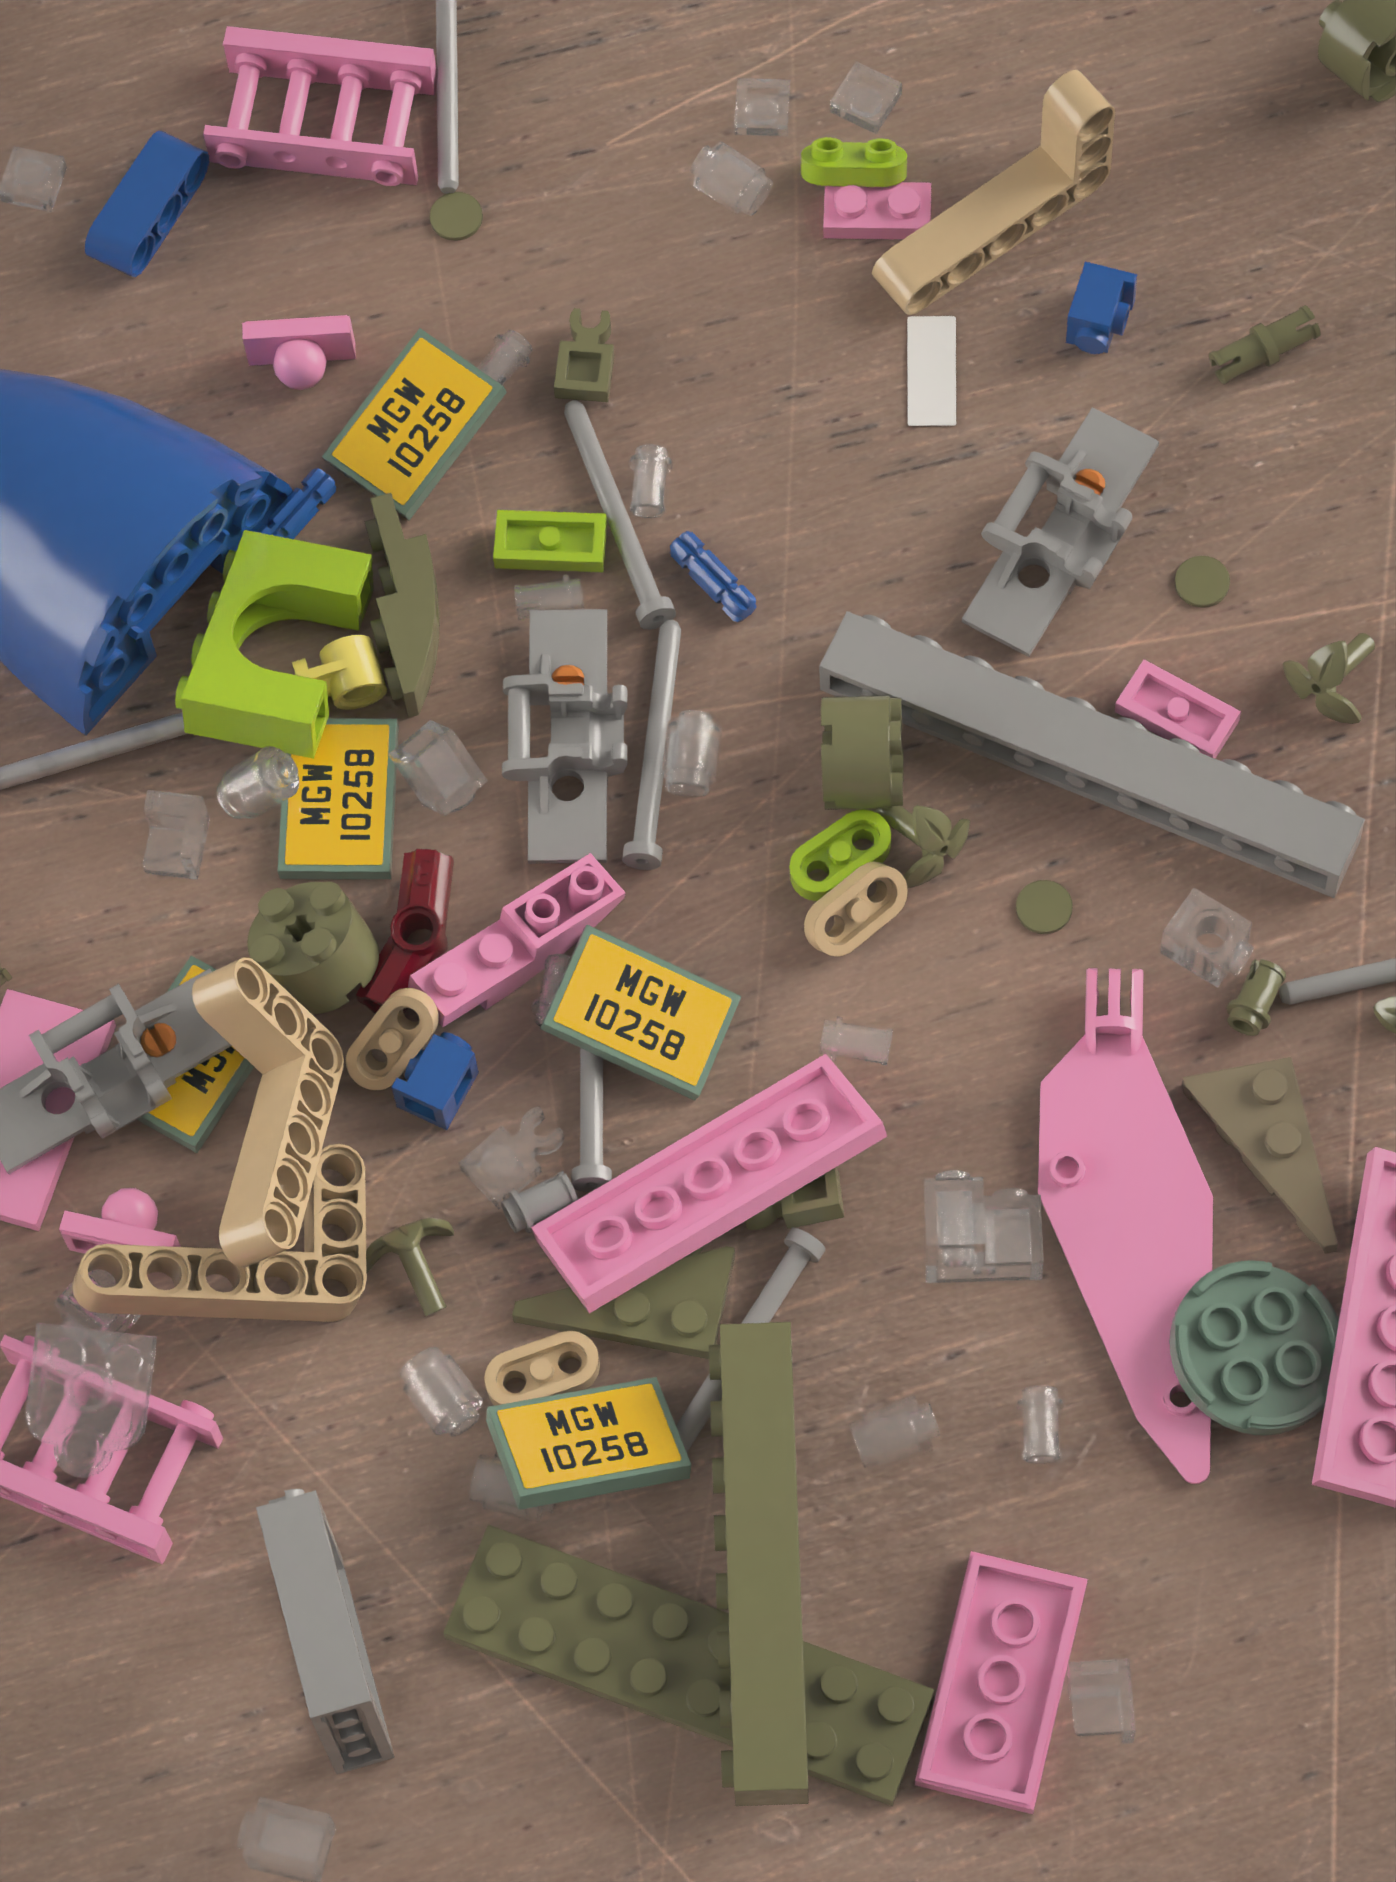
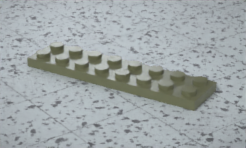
(662, 1658)

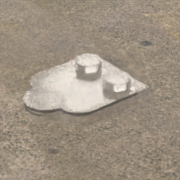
(89, 1393)

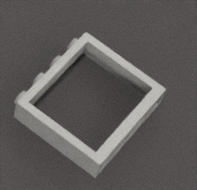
(324, 1631)

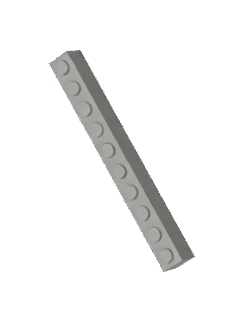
(1095, 754)

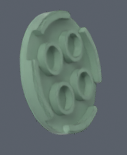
(1254, 1347)

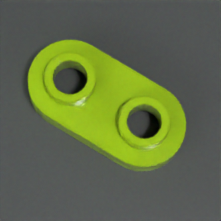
(854, 163)
(835, 853)

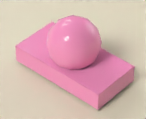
(299, 346)
(125, 1220)

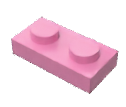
(876, 211)
(1177, 709)

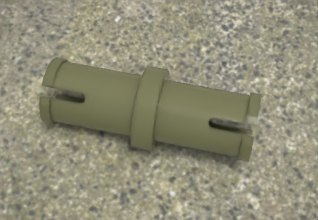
(1264, 344)

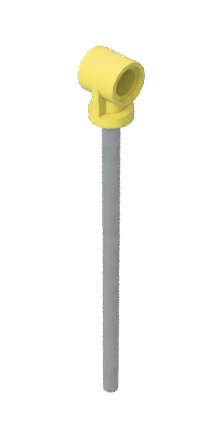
(347, 666)

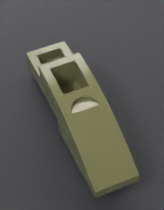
(408, 610)

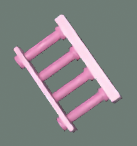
(330, 61)
(88, 1504)

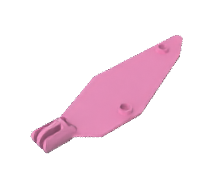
(1128, 1210)

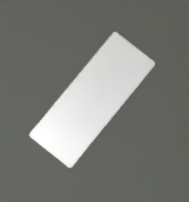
(931, 370)

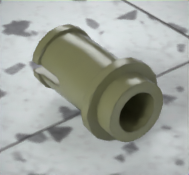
(1250, 1010)

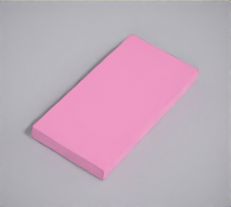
(29, 1189)
(1001, 1682)

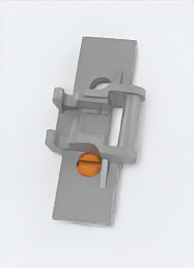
(1076, 539)
(586, 733)
(114, 1087)

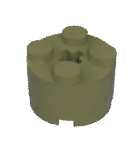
(1361, 45)
(862, 752)
(313, 944)

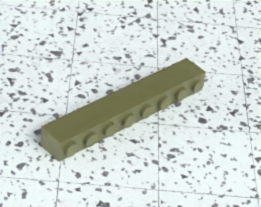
(762, 1565)

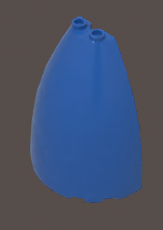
(105, 532)

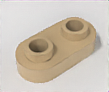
(853, 912)
(394, 1036)
(539, 1367)

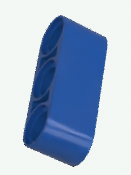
(147, 203)

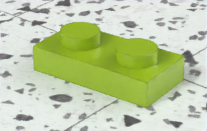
(550, 541)

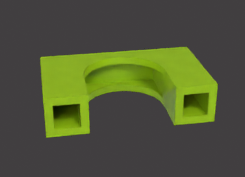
(266, 583)

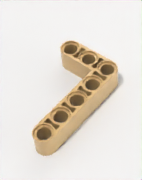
(1010, 206)
(291, 1108)
(250, 1295)

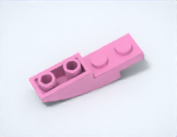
(517, 945)

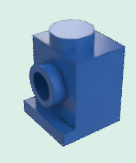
(1100, 307)
(437, 1080)

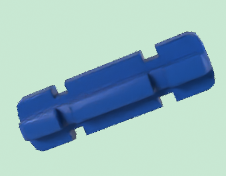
(300, 505)
(713, 576)

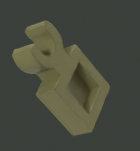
(587, 364)
(809, 1205)

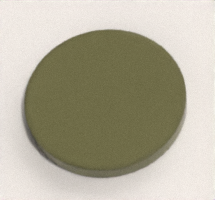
(456, 216)
(1202, 581)
(1044, 907)

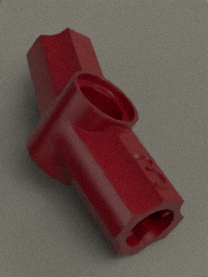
(421, 905)

